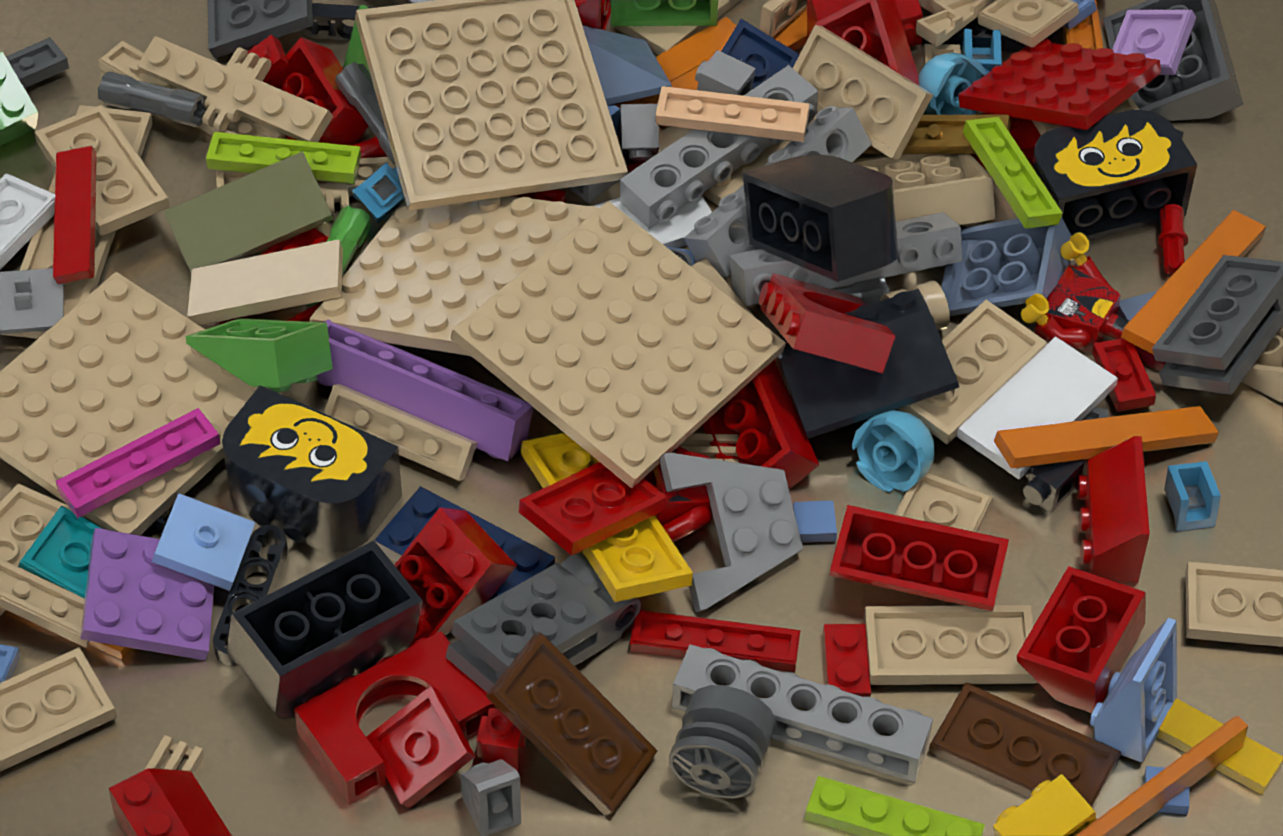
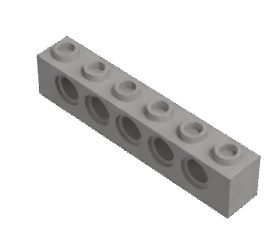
(704, 157)
(725, 230)
(921, 245)
(826, 705)

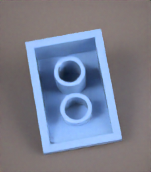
(1139, 696)

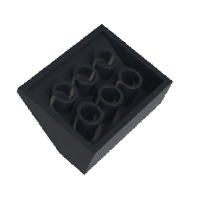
(839, 394)

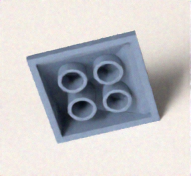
(624, 66)
(1005, 265)

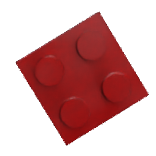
(421, 746)

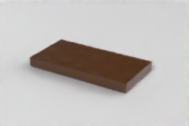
(572, 723)
(1020, 746)

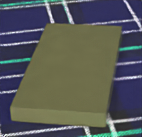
(249, 214)

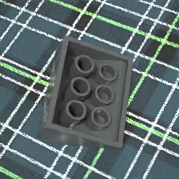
(1205, 76)

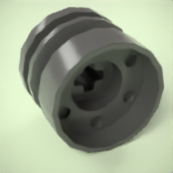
(722, 741)

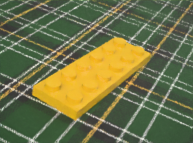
(630, 562)

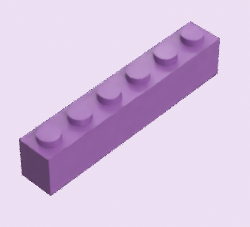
(428, 391)

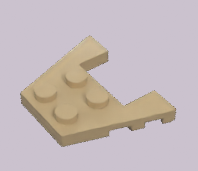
(947, 18)

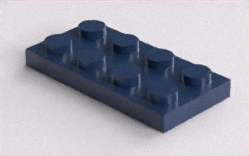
(420, 509)

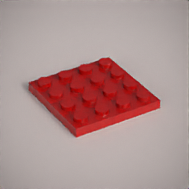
(1060, 84)

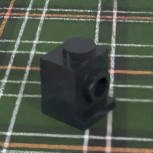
(1052, 483)

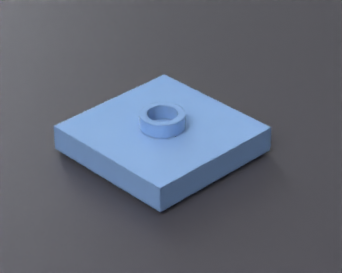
(203, 542)

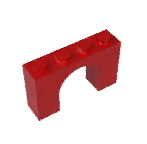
(815, 323)
(333, 719)

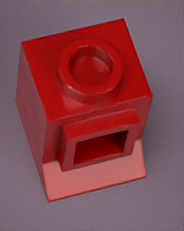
(498, 740)

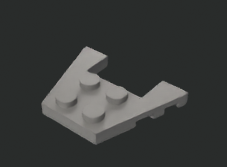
(750, 517)

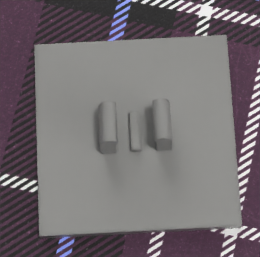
(30, 301)

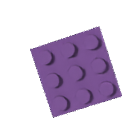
(142, 602)

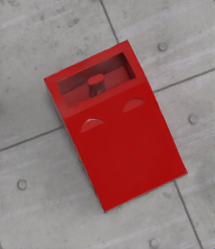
(452, 569)

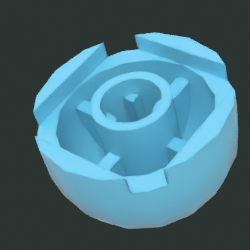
(946, 78)
(894, 450)

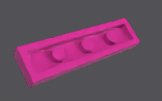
(137, 462)

